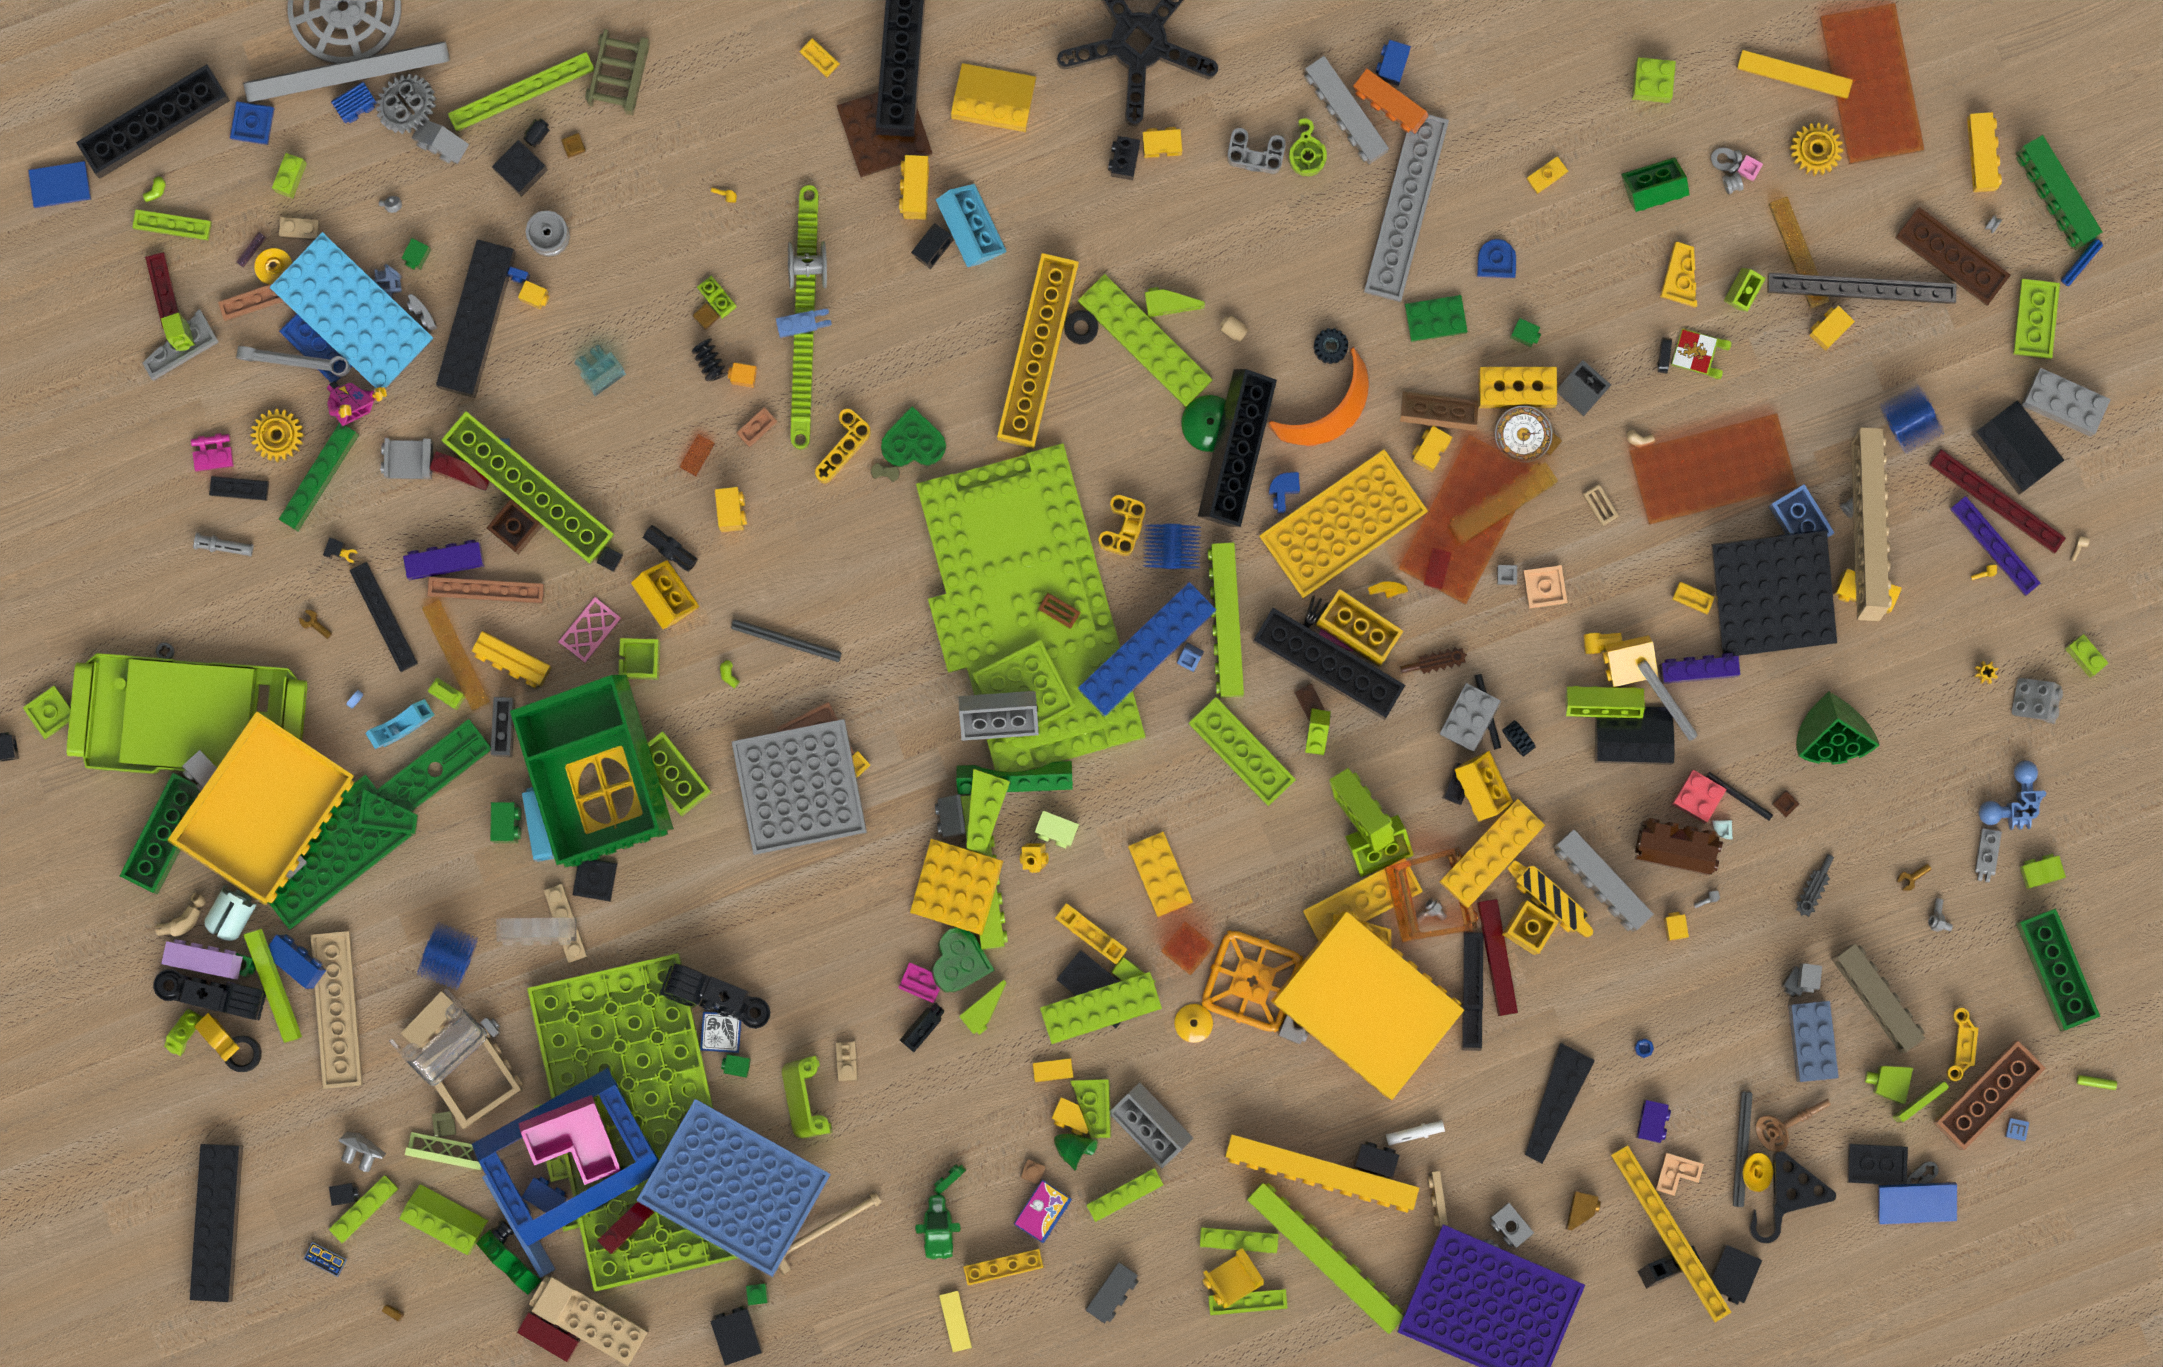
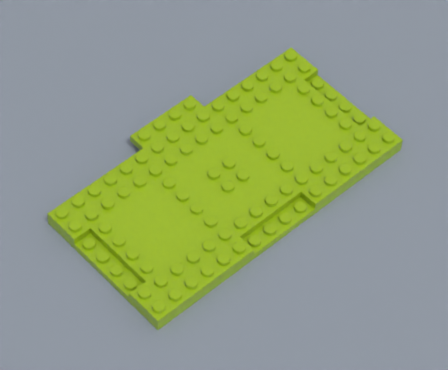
(1000, 547)
(657, 1061)

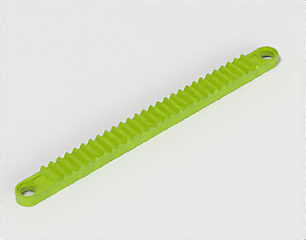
(804, 302)

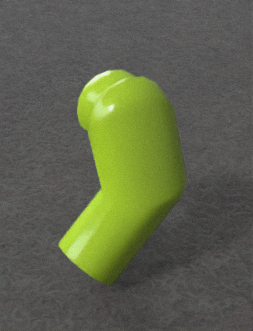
(157, 189)

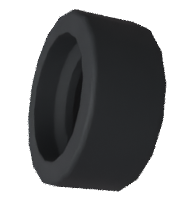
(256, 1058)

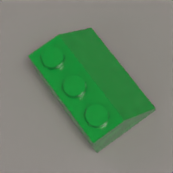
(1655, 184)

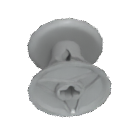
(816, 266)

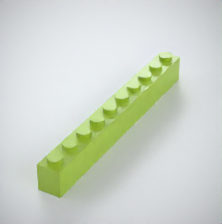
(1331, 1263)

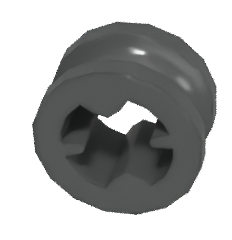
(160, 647)

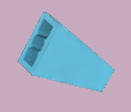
(537, 833)

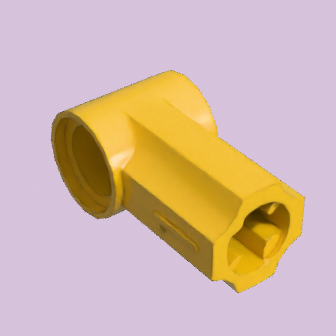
(1595, 642)

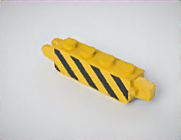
(1551, 897)

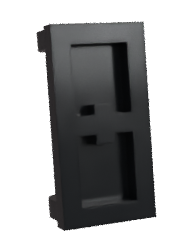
(932, 246)

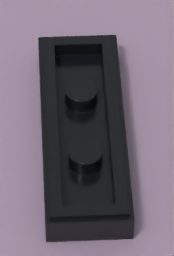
(239, 488)

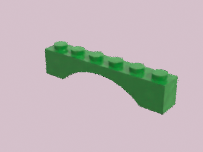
(1045, 778)

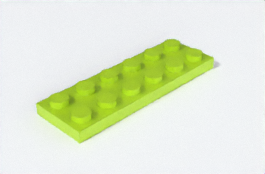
(1242, 751)
(1100, 1008)

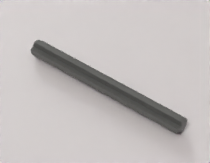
(786, 640)
(1742, 1148)

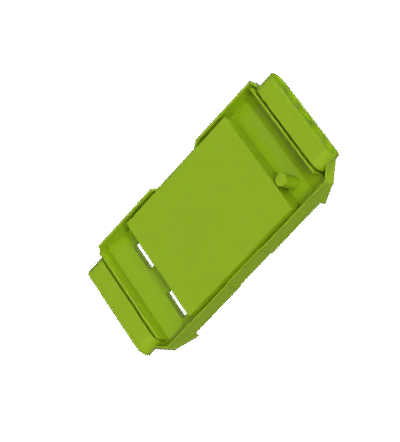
(162, 711)

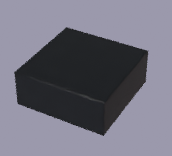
(609, 559)

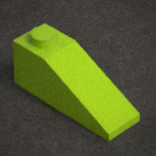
(1166, 302)
(981, 1012)

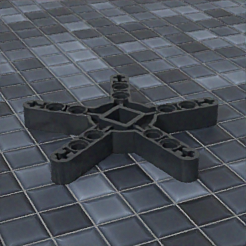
(1137, 63)

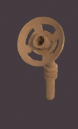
(1778, 1128)

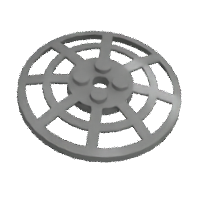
(344, 20)

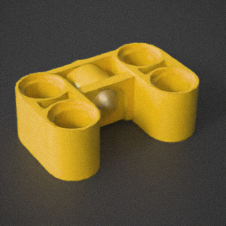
(1130, 528)

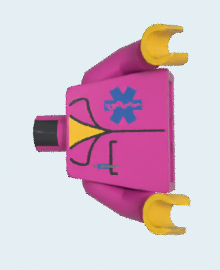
(351, 402)

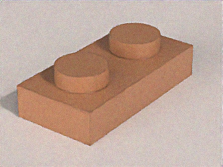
(756, 427)

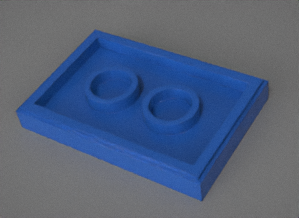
(59, 184)

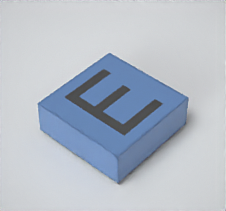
(2017, 1129)

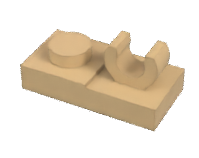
(846, 1061)

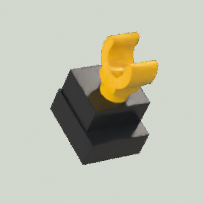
(337, 549)

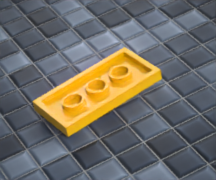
(1160, 874)

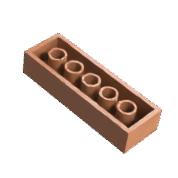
(1989, 1095)

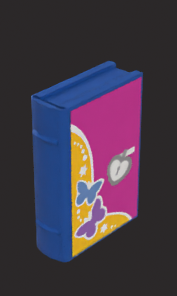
(1042, 1211)

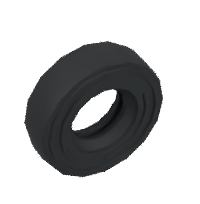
(1077, 316)

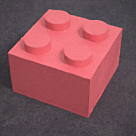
(1698, 796)

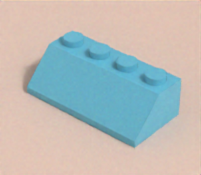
(970, 225)

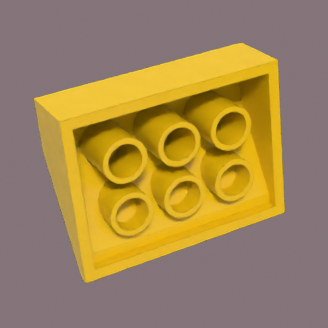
(993, 97)

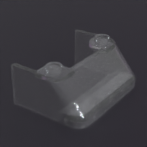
(448, 1047)

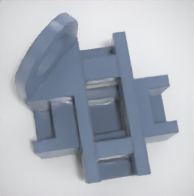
(392, 279)

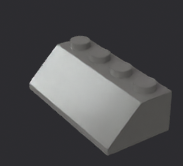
(998, 715)
(1151, 1125)

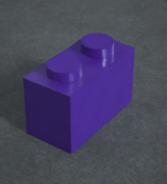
(1653, 1121)

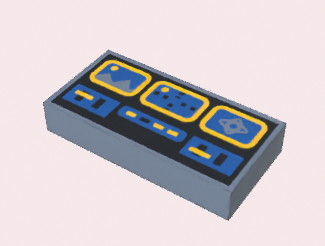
(325, 1259)

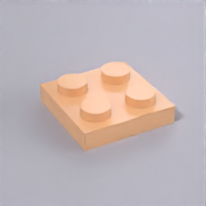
(1545, 587)

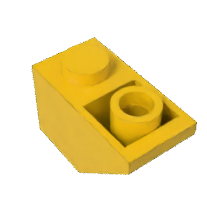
(1070, 1114)

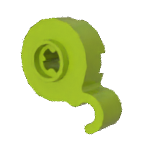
(1310, 145)

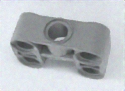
(1255, 160)

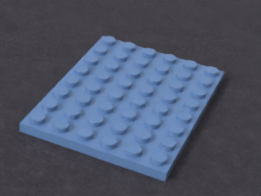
(733, 1187)

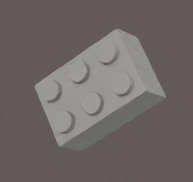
(1470, 717)

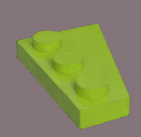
(1095, 1105)

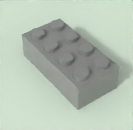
(2065, 402)

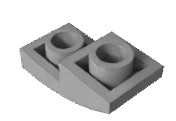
(418, 308)

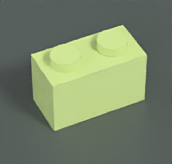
(1056, 829)

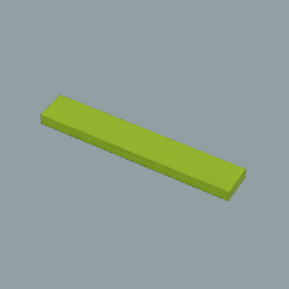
(272, 985)

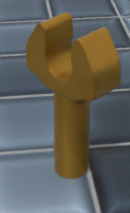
(315, 624)
(1913, 877)

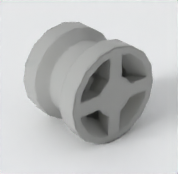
(1732, 183)

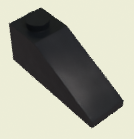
(1661, 1270)

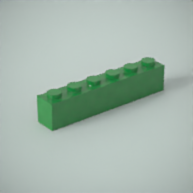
(318, 477)

